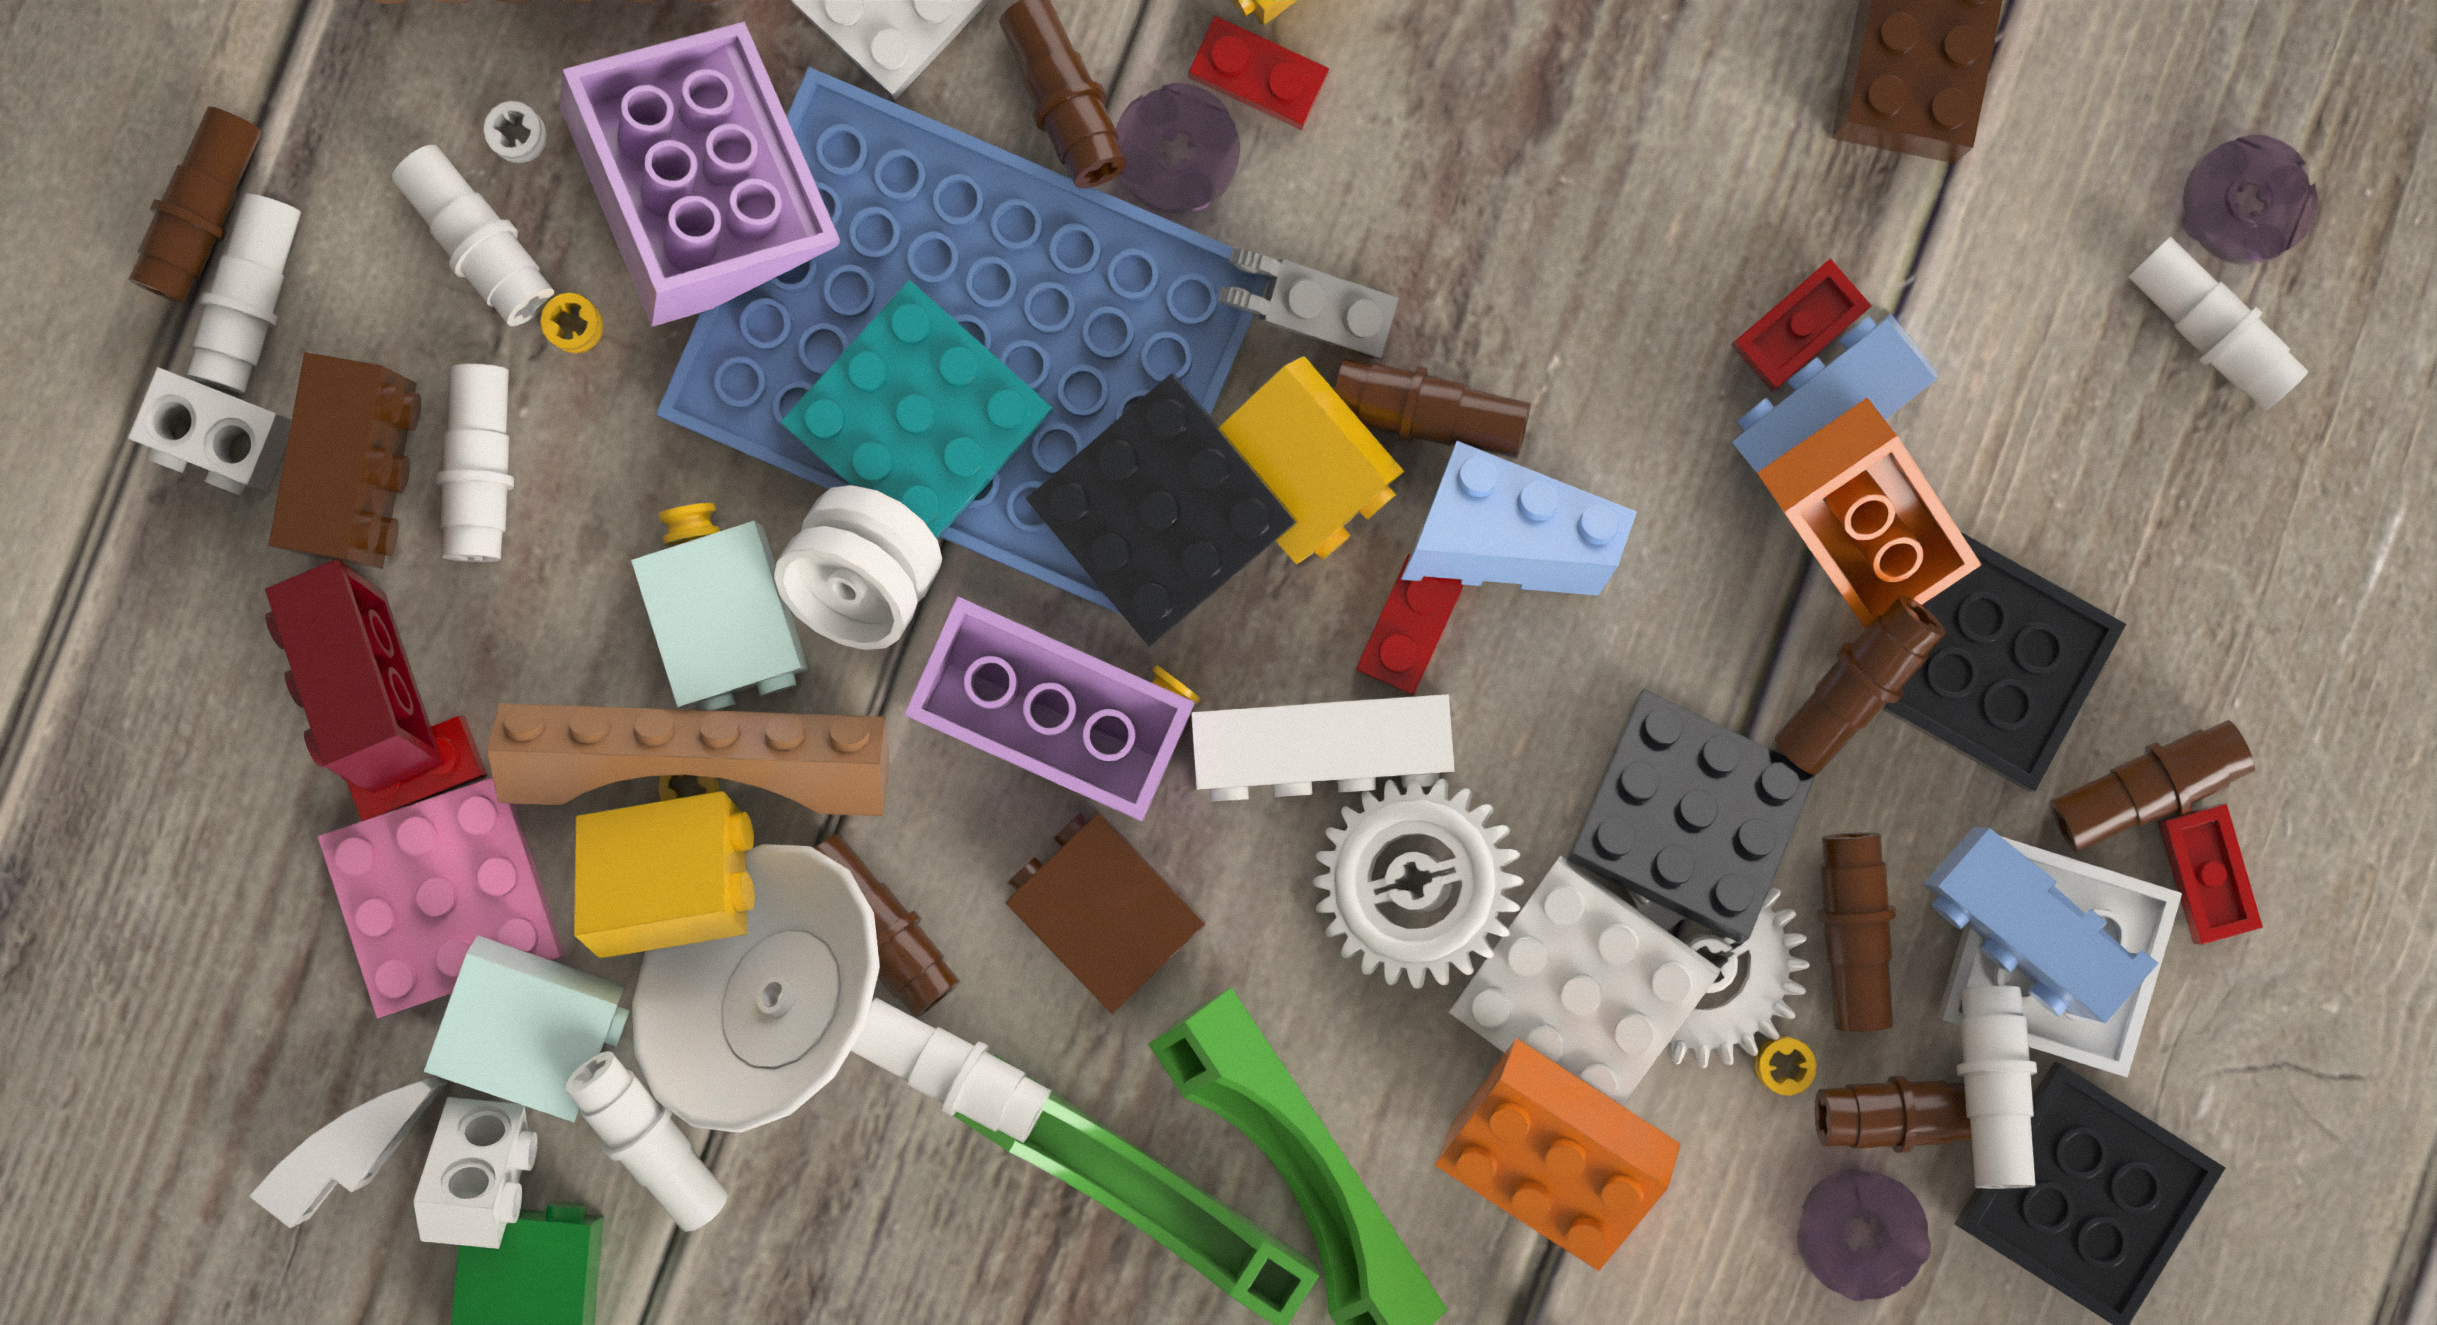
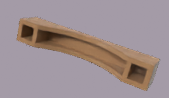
(812, 758)

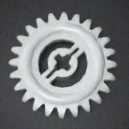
(1476, 864)
(1759, 994)

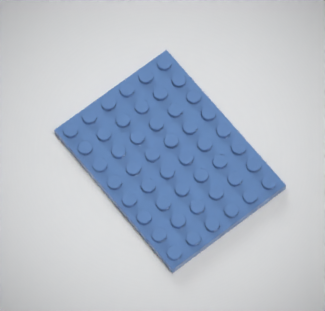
(1047, 275)

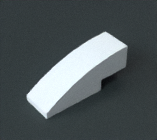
(344, 1152)

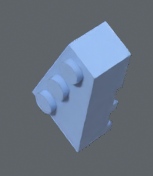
(1876, 365)
(1517, 528)
(2035, 928)

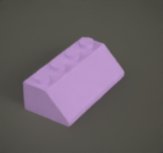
(1049, 708)

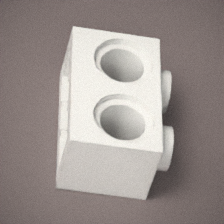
(214, 424)
(474, 1173)

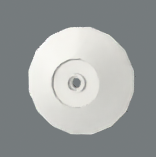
(764, 1017)

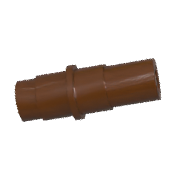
(1063, 93)
(195, 206)
(1432, 408)
(1860, 684)
(2153, 785)
(1857, 930)
(907, 957)
(1892, 1114)

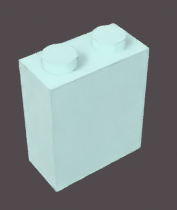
(720, 618)
(524, 1026)

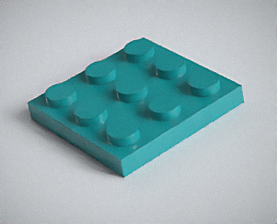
(918, 411)

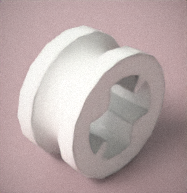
(531, 121)

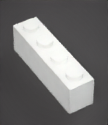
(1322, 743)

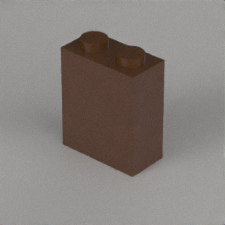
(1103, 910)

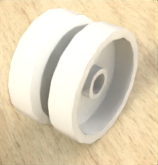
(858, 567)

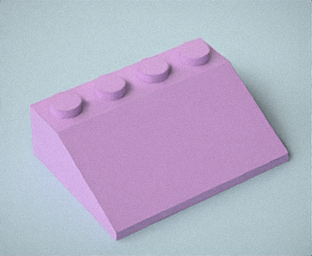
(695, 170)

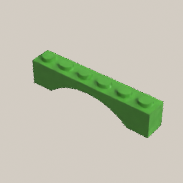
(1230, 1068)
(1165, 1205)

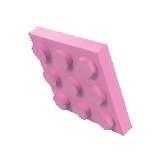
(428, 884)

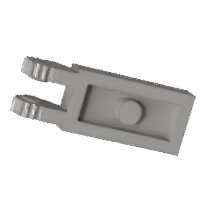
(1314, 304)

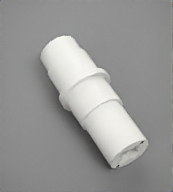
(473, 236)
(243, 294)
(2219, 325)
(475, 464)
(952, 1071)
(1998, 1086)
(645, 1140)

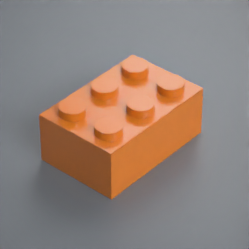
(1868, 514)
(1558, 1155)

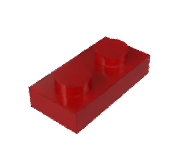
(1258, 72)
(1801, 325)
(1409, 630)
(460, 767)
(2210, 874)

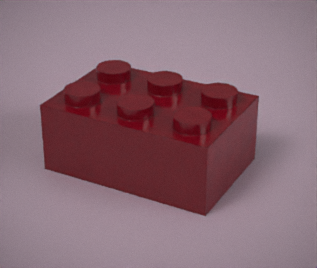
(351, 677)

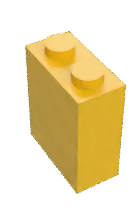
(1312, 457)
(662, 874)

